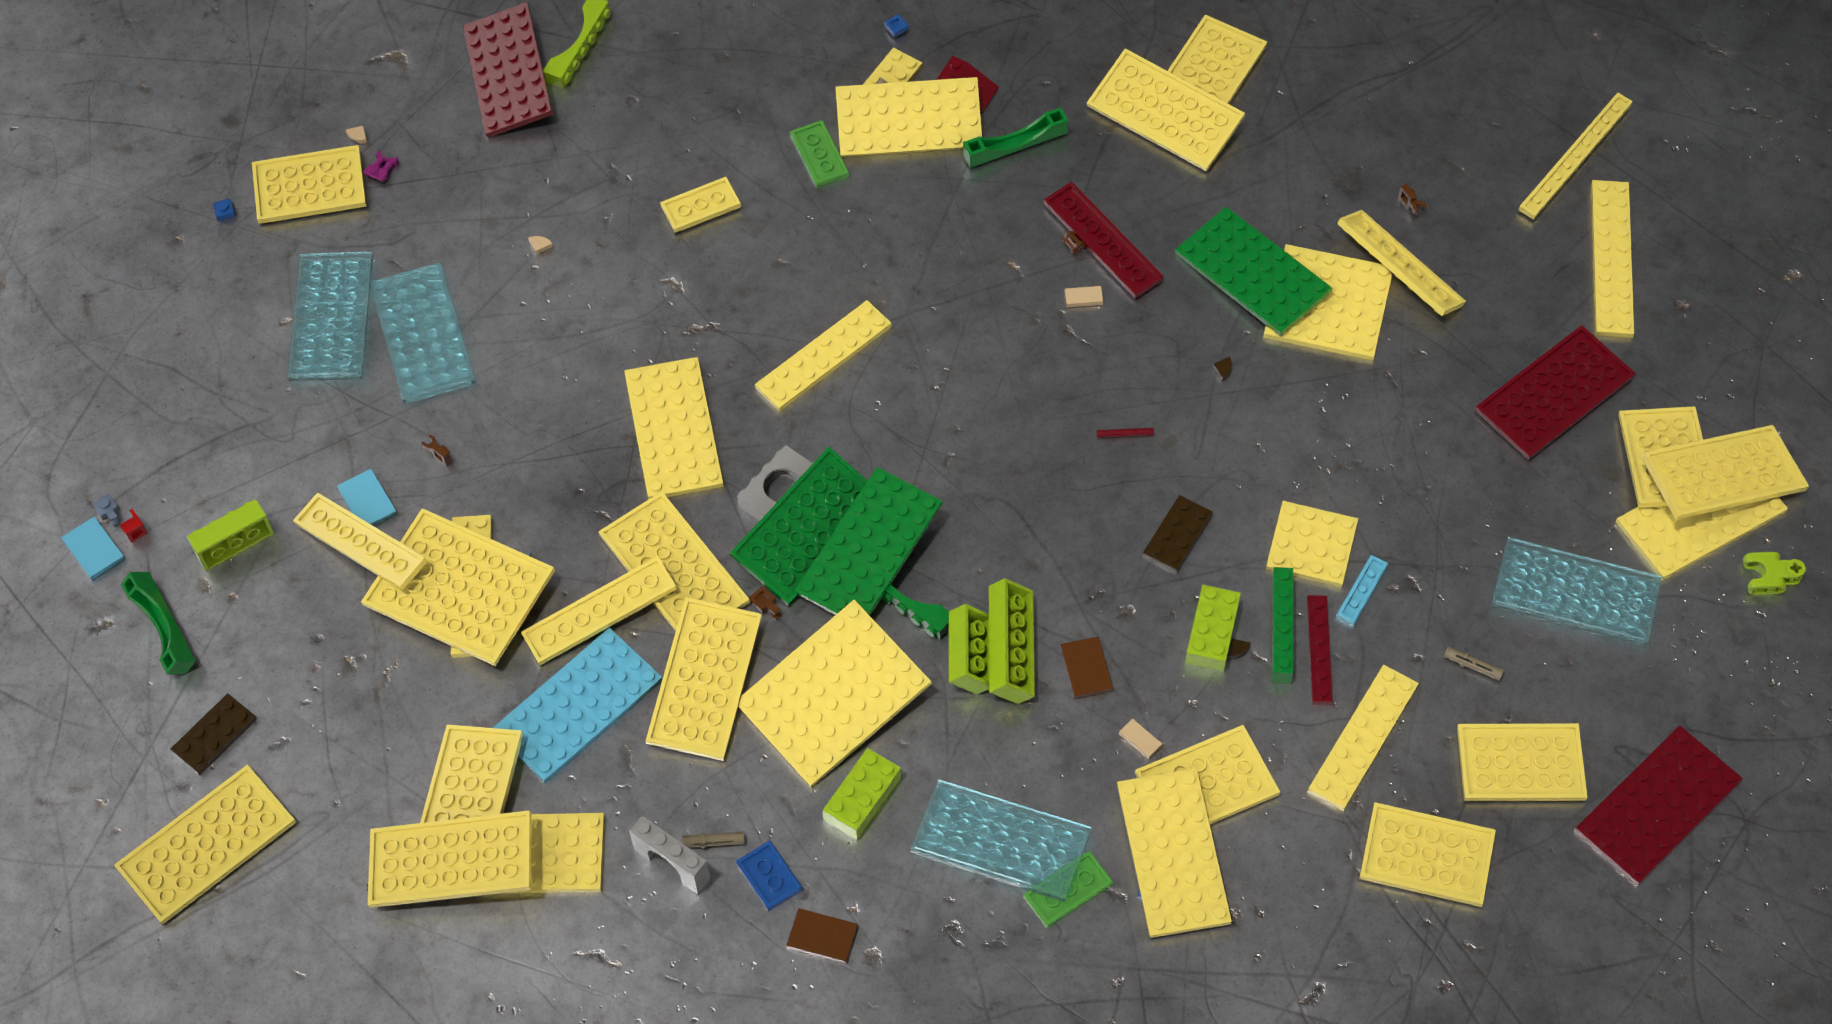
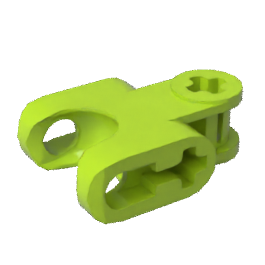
(1774, 572)

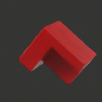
(133, 527)

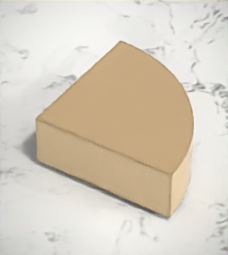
(357, 134)
(540, 243)

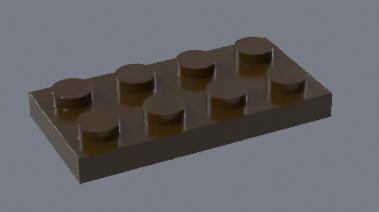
(1177, 534)
(213, 734)

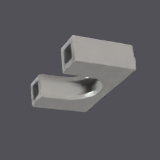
(785, 464)
(651, 839)

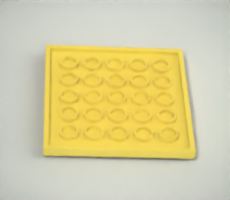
(1350, 315)

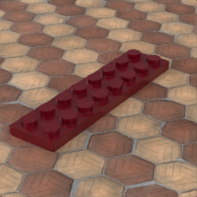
(1103, 240)

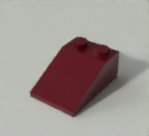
(959, 68)

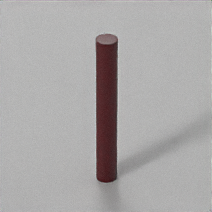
(1124, 432)

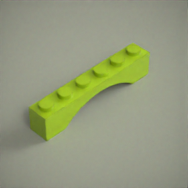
(561, 67)

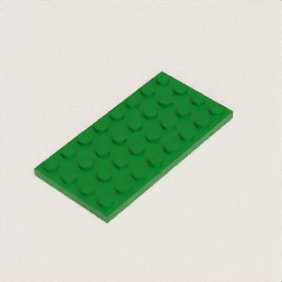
(1253, 271)
(799, 525)
(869, 544)

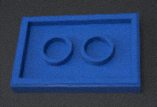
(769, 875)

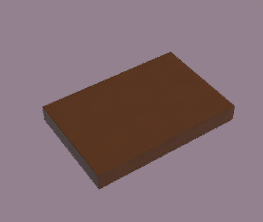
(1086, 667)
(822, 935)

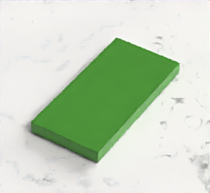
(819, 154)
(1087, 883)

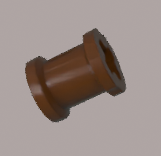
(1073, 242)

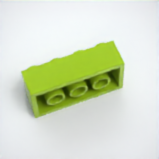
(230, 534)
(1212, 628)
(969, 648)
(862, 793)

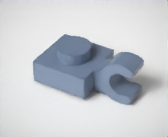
(106, 508)

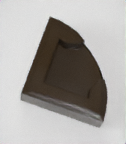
(1223, 368)
(1237, 648)

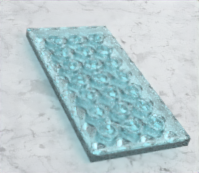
(330, 316)
(422, 333)
(1576, 591)
(1001, 840)

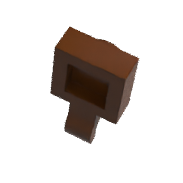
(1409, 197)
(439, 452)
(763, 601)

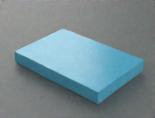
(367, 498)
(93, 548)

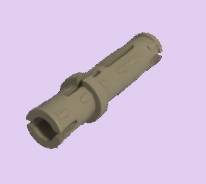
(1451, 653)
(718, 839)

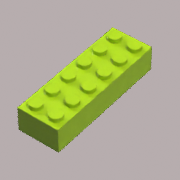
(1011, 641)

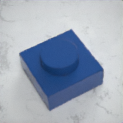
(896, 25)
(224, 209)

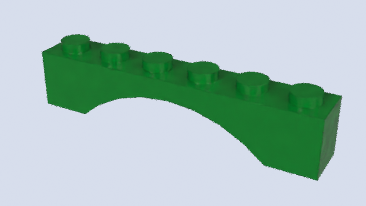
(984, 149)
(143, 592)
(931, 617)
(1282, 625)

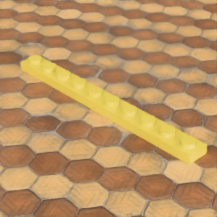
(1575, 156)

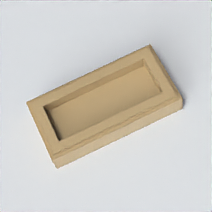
(1083, 296)
(1140, 739)

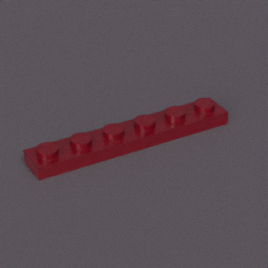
(1319, 650)

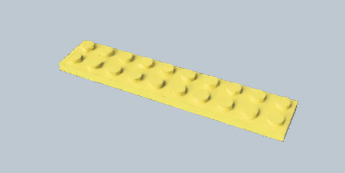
(1612, 259)

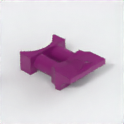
(381, 173)

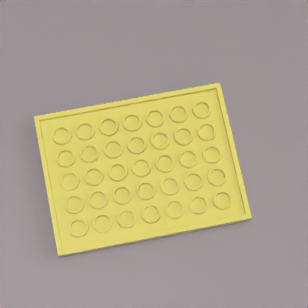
(467, 592)
(833, 693)

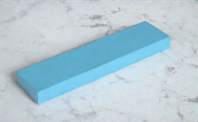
(1362, 590)

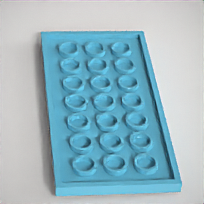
(579, 703)

